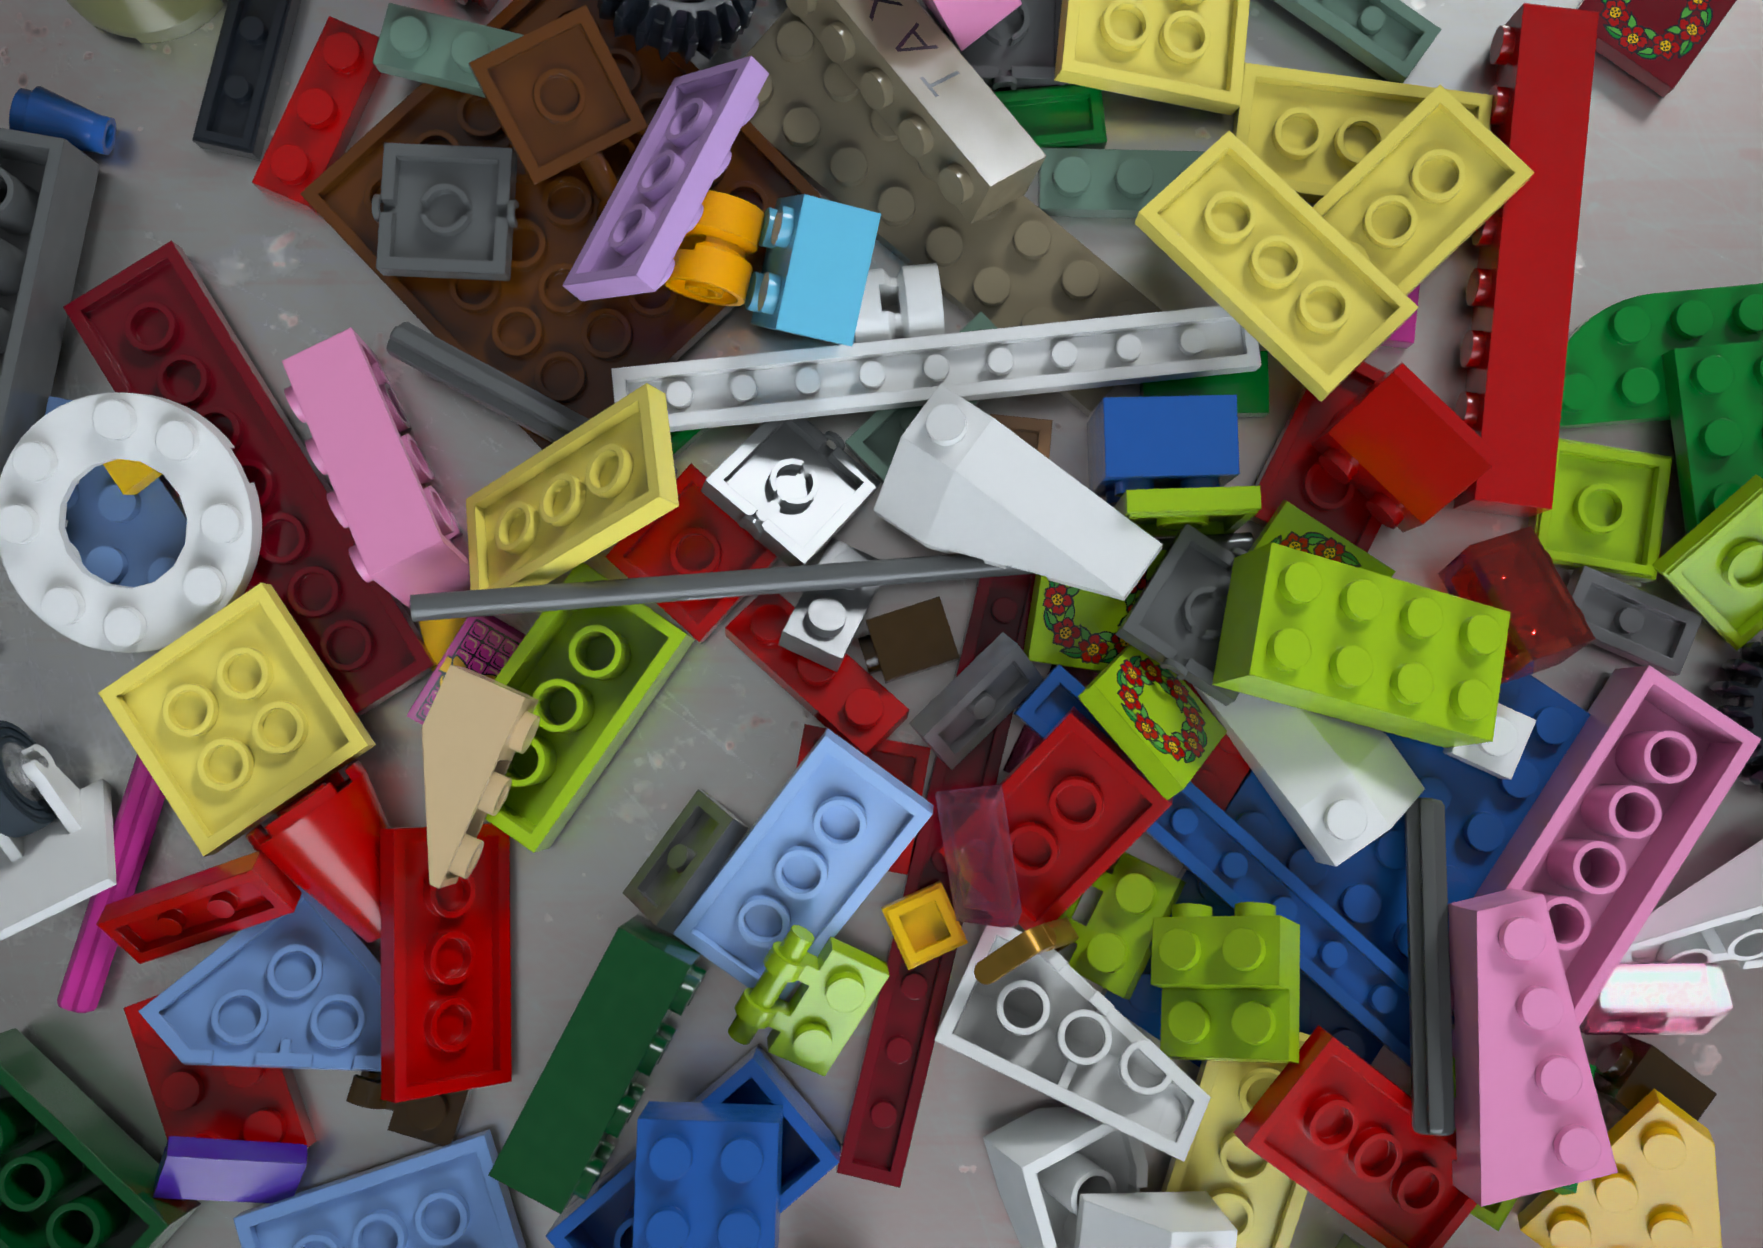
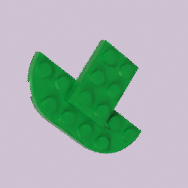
(1681, 361)

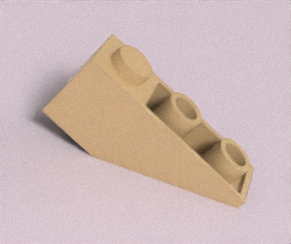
(465, 759)

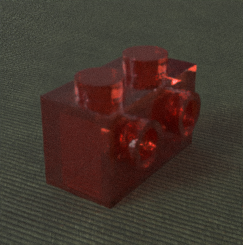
(1520, 577)

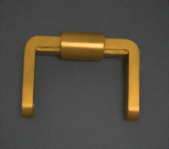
(1036, 940)

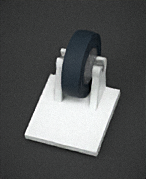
(51, 835)

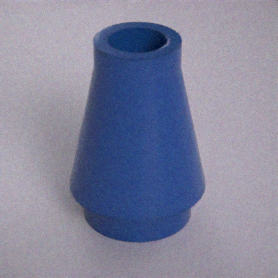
(59, 117)

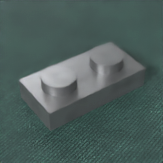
(829, 619)
(1634, 621)
(977, 700)
(685, 861)

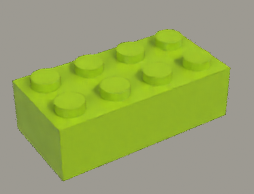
(1361, 647)
(592, 685)

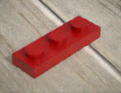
(320, 112)
(843, 701)
(200, 907)

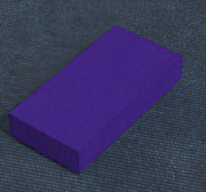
(229, 1170)

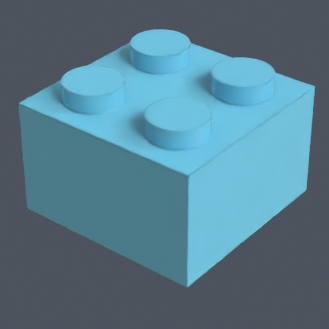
(813, 268)

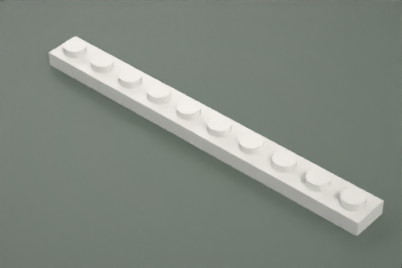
(967, 363)

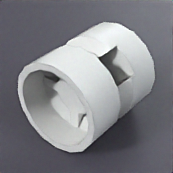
(918, 300)

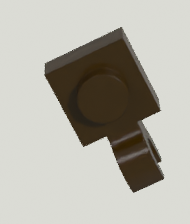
(427, 1119)

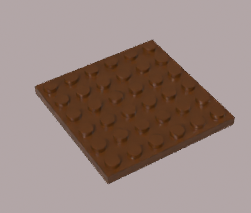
(532, 322)

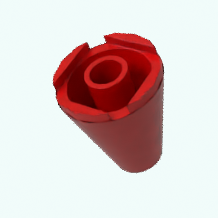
(332, 847)

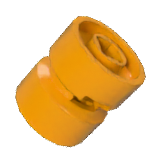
(713, 254)

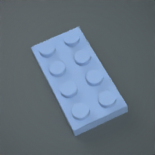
(805, 860)

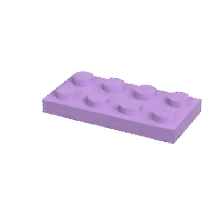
(667, 182)

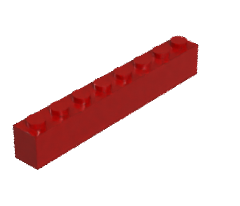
(1528, 258)

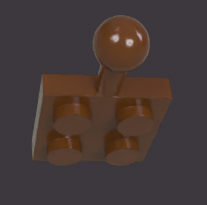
(561, 100)

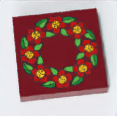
(1655, 37)

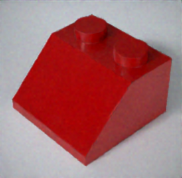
(1403, 450)

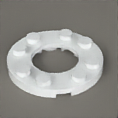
(197, 462)

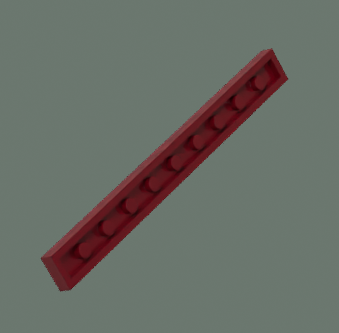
(913, 999)

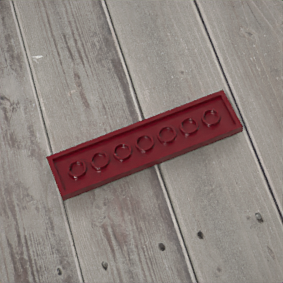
(167, 338)

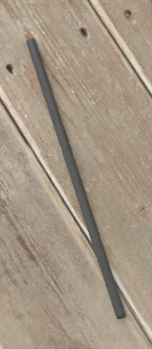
(723, 584)

